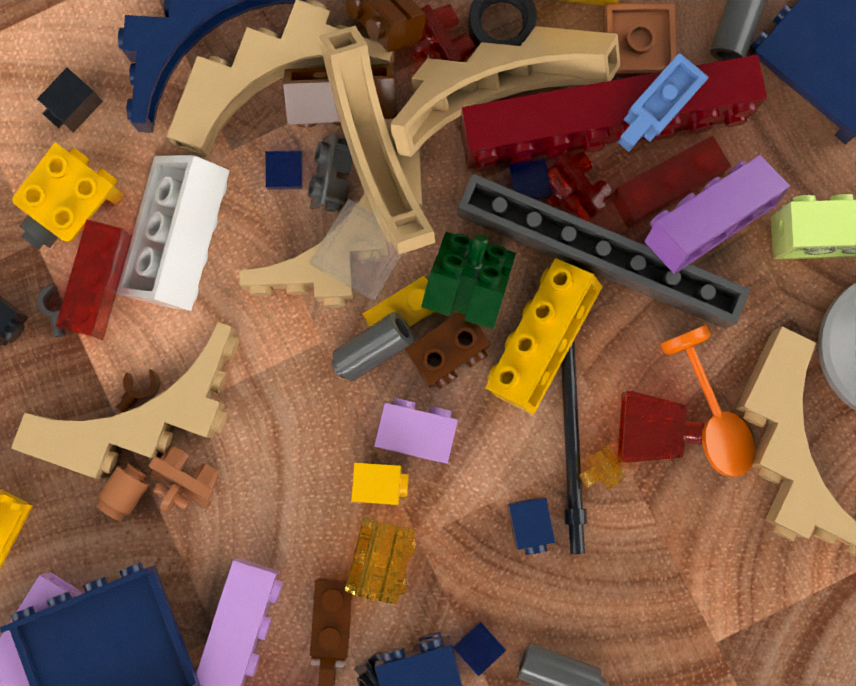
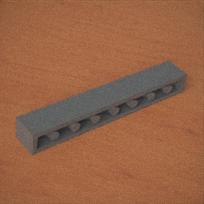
(601, 252)

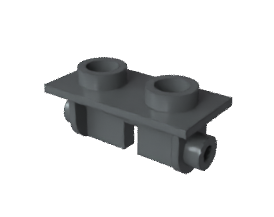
(325, 187)

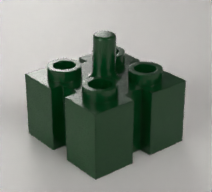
(469, 278)

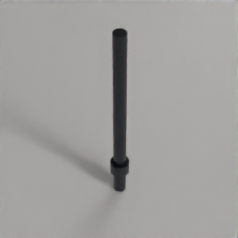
(575, 514)

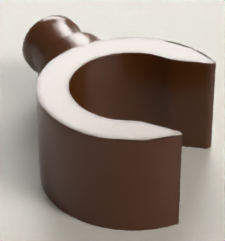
(130, 397)

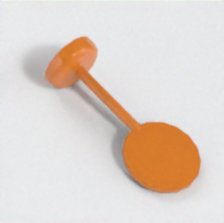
(725, 435)

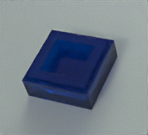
(284, 170)
(531, 179)
(479, 648)

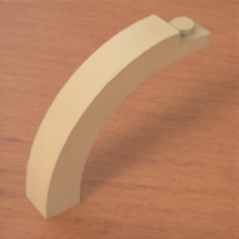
(369, 141)

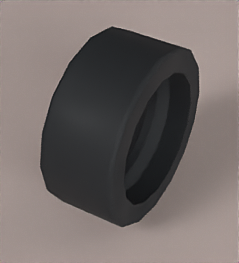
(477, 33)

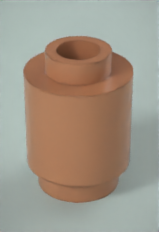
(122, 491)

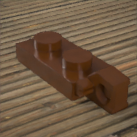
(330, 628)

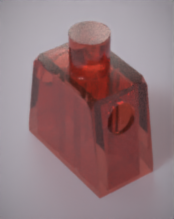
(654, 428)

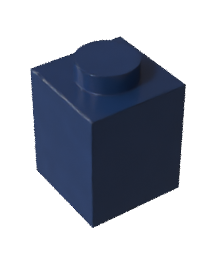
(531, 525)

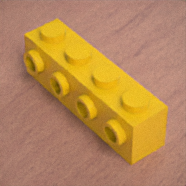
(543, 336)

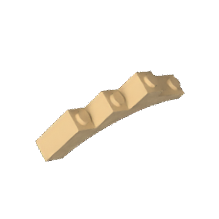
(498, 70)
(220, 90)
(298, 274)
(776, 399)
(187, 404)

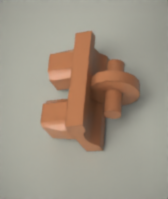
(169, 472)

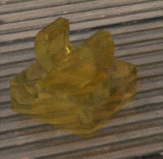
(604, 468)

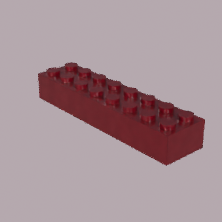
(596, 112)

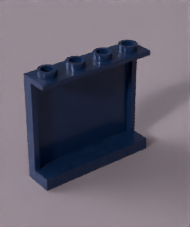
(816, 57)
(105, 636)

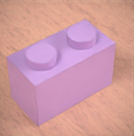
(415, 431)

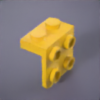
(65, 192)

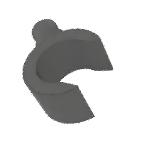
(43, 304)

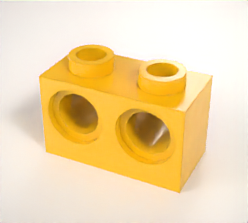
(379, 483)

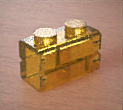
(381, 561)

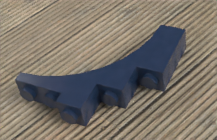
(162, 42)

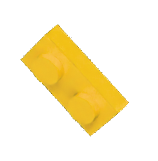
(404, 302)

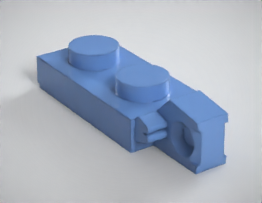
(662, 101)

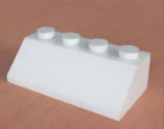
(173, 231)

